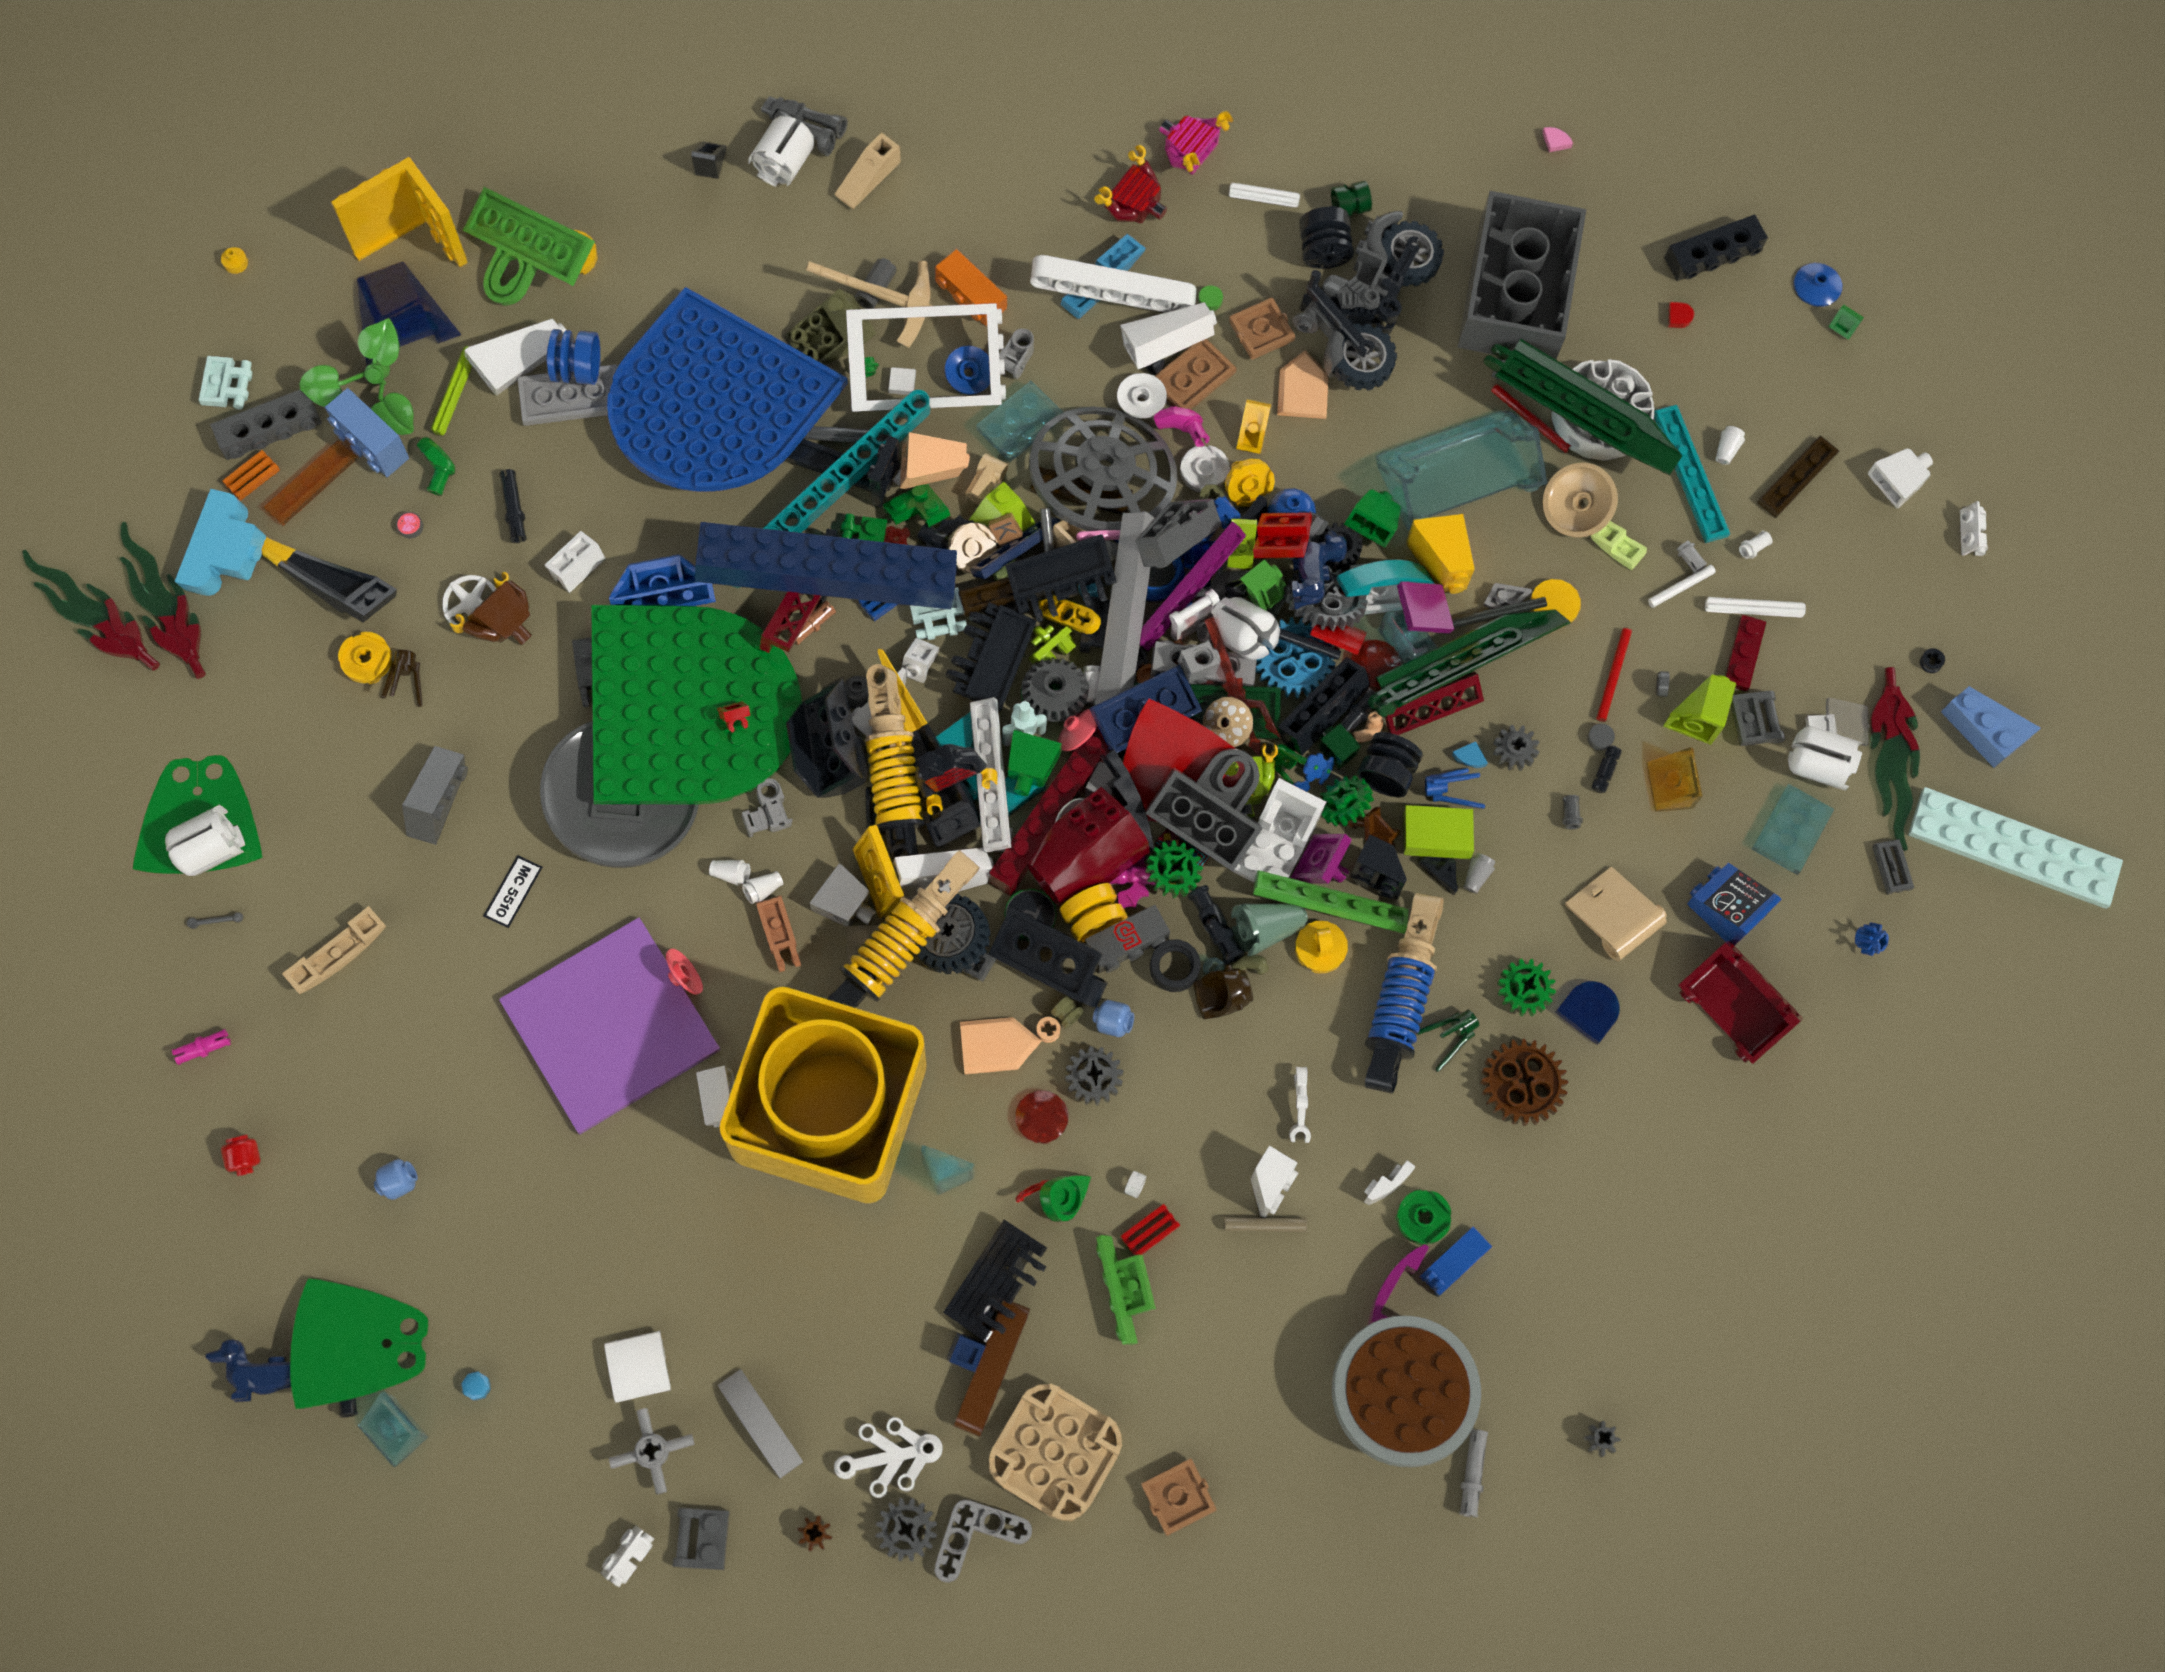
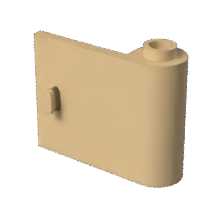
(1617, 914)

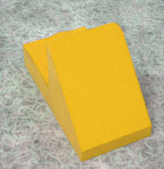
(1253, 426)

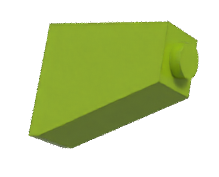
(1704, 710)

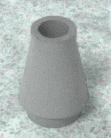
(1478, 872)

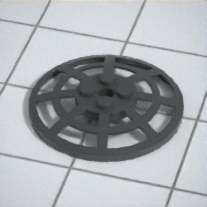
(1094, 473)

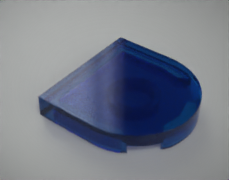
(1591, 1009)

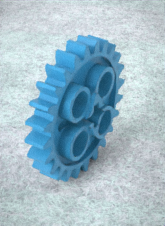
(1303, 677)

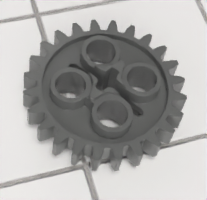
(1334, 608)

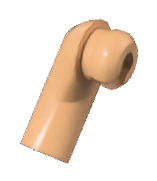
(1373, 725)

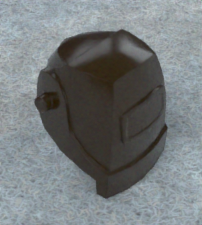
(1223, 992)

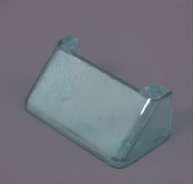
(1463, 465)

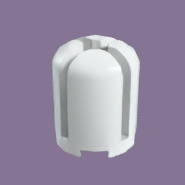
(779, 157)
(1246, 627)
(1824, 757)
(203, 842)

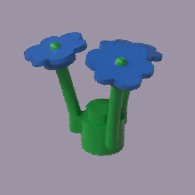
(1314, 766)

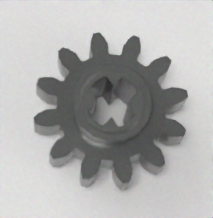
(1506, 744)

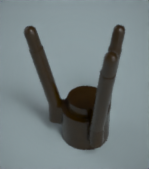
(403, 665)

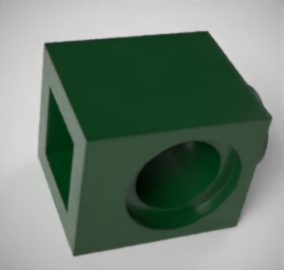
(1339, 744)

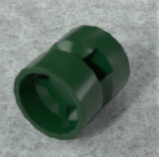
(1352, 199)

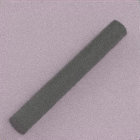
(1047, 529)

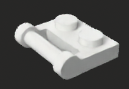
(1188, 620)

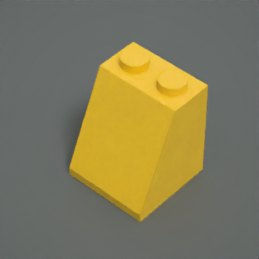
(1444, 550)

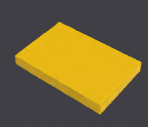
(878, 871)

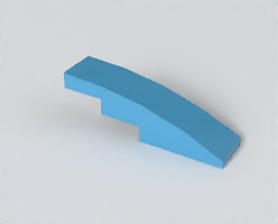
(1120, 257)

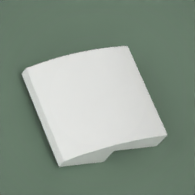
(637, 1366)

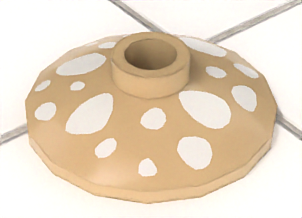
(1239, 720)

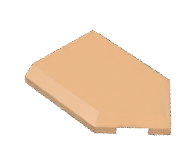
(1303, 388)
(995, 1045)

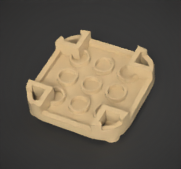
(1055, 1452)

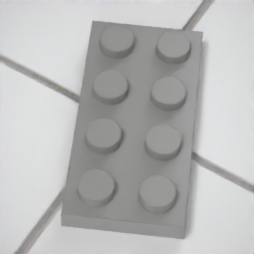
(555, 402)

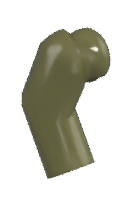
(1253, 962)

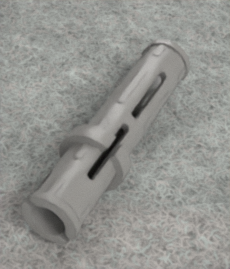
(1473, 1475)

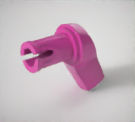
(1184, 420)

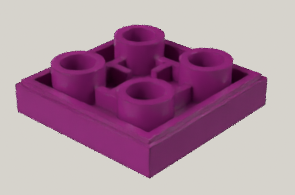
(1425, 607)

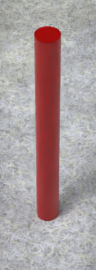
(1530, 418)
(1614, 675)

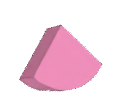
(1556, 139)

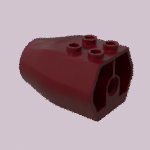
(1087, 847)

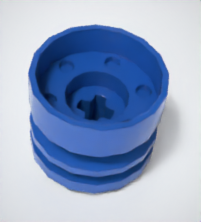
(567, 356)

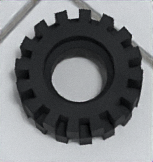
(1354, 545)

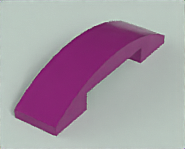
(1410, 1264)

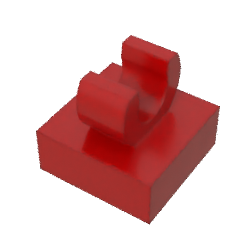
(734, 712)

